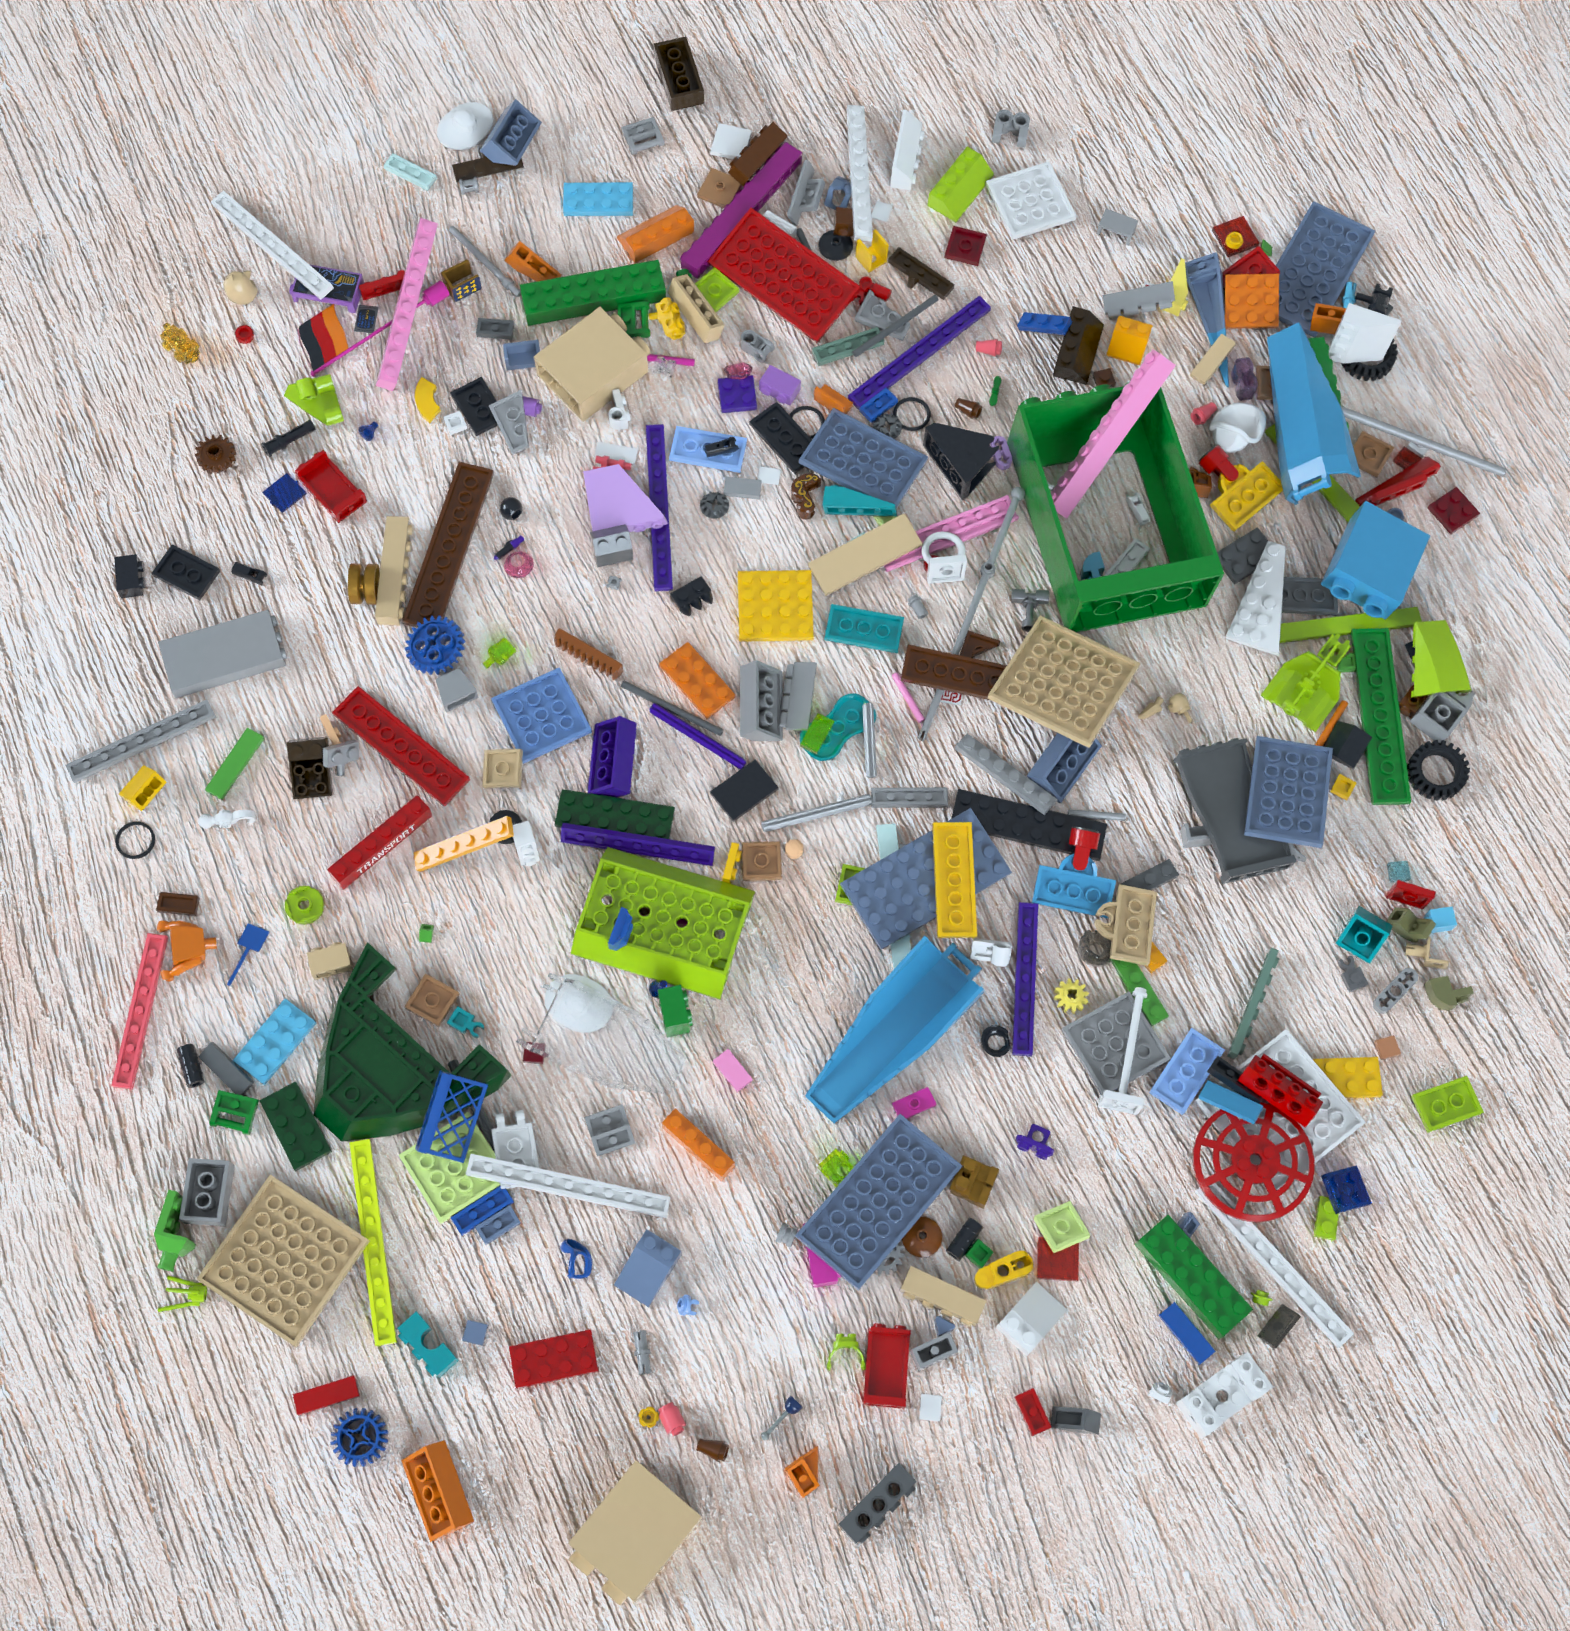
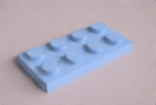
(689, 449)
(1186, 1071)

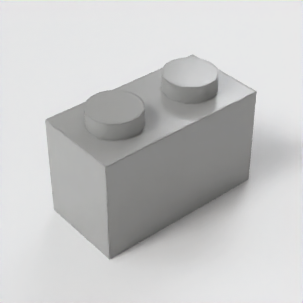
(933, 1351)

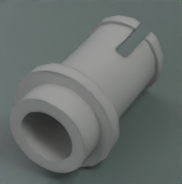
(918, 607)

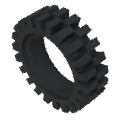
(1374, 371)
(1452, 755)

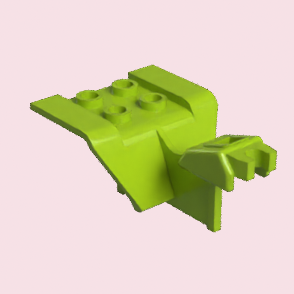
(1309, 685)

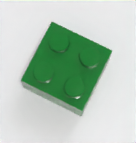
(673, 1009)

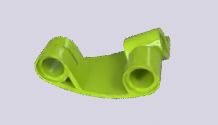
(316, 398)

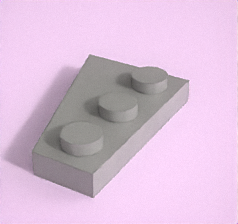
(876, 314)
(512, 421)

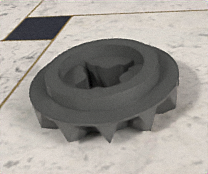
(895, 429)
(719, 510)

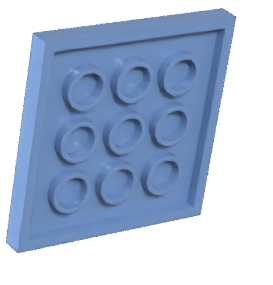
(541, 715)

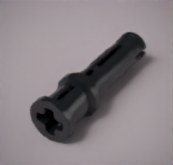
(281, 441)

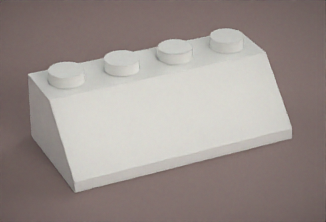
(906, 152)

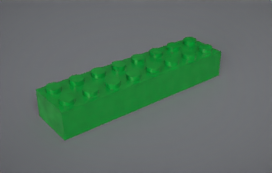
(585, 292)

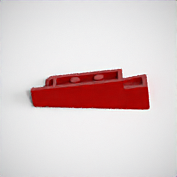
(1401, 483)

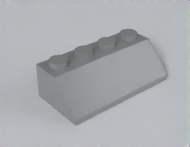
(760, 702)

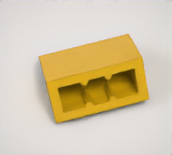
(142, 788)

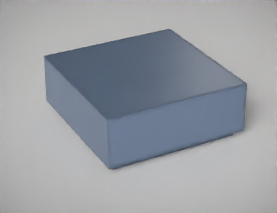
(475, 1332)

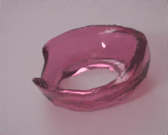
(741, 369)
(522, 571)

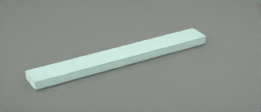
(887, 845)

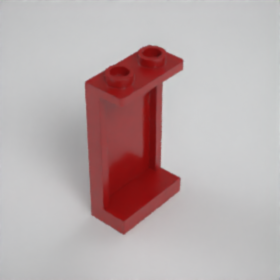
(330, 486)
(886, 1366)

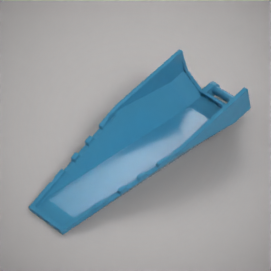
(1307, 417)
(896, 1026)

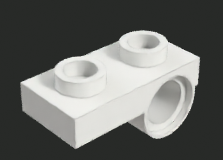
(619, 411)
(990, 950)

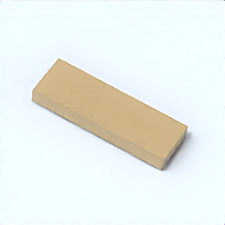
(1213, 359)

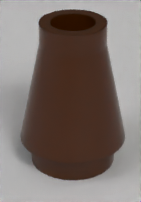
(969, 408)
(714, 1449)

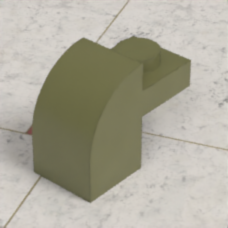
(1410, 926)
(1443, 996)

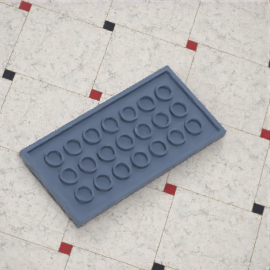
(1318, 263)
(900, 889)
(878, 1201)

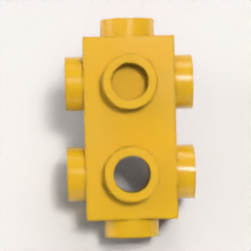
(669, 317)

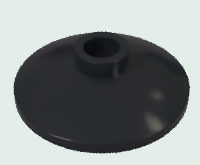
(833, 250)

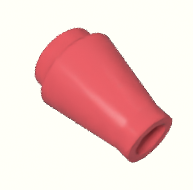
(989, 347)
(1203, 413)

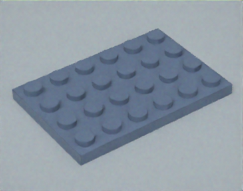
(863, 458)
(1288, 792)

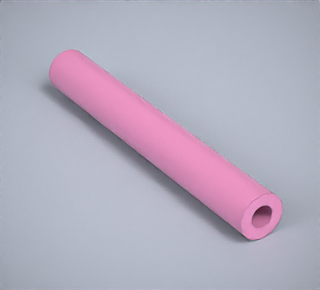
(907, 696)

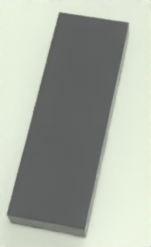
(226, 1069)

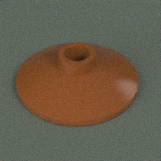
(923, 1247)

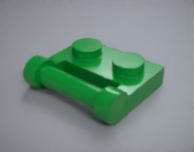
(627, 312)
(235, 1105)

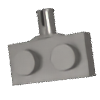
(340, 754)

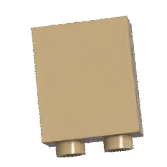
(592, 362)
(633, 1534)

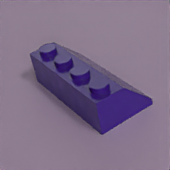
(612, 757)

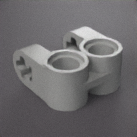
(1007, 122)

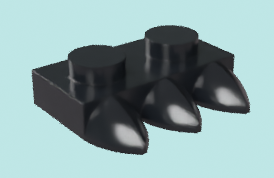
(691, 595)

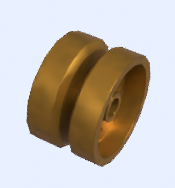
(363, 583)

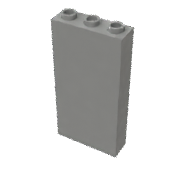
(222, 653)

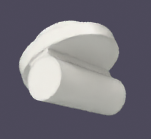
(1161, 1392)

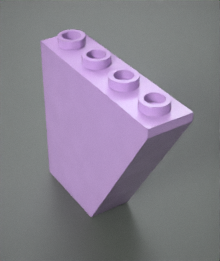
(619, 501)

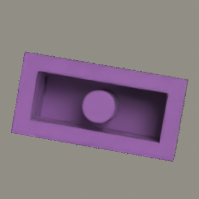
(779, 385)

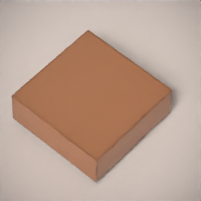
(1387, 1047)

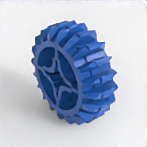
(354, 1446)

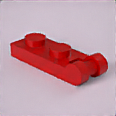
(382, 286)

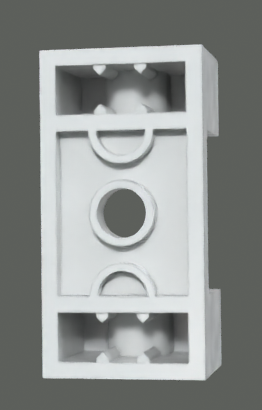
(1241, 1382)

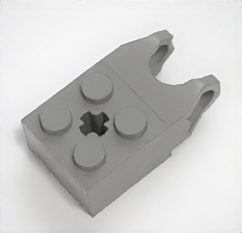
(1442, 714)

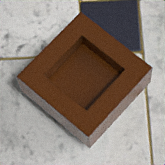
(1104, 377)

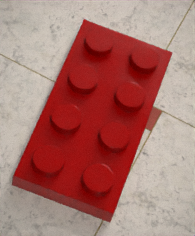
(553, 1359)

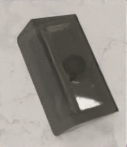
(1278, 1326)

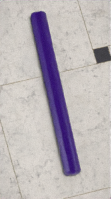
(697, 736)

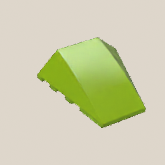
(1437, 661)

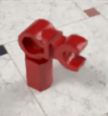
(878, 290)

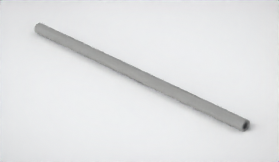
(1424, 442)

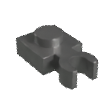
(1352, 977)

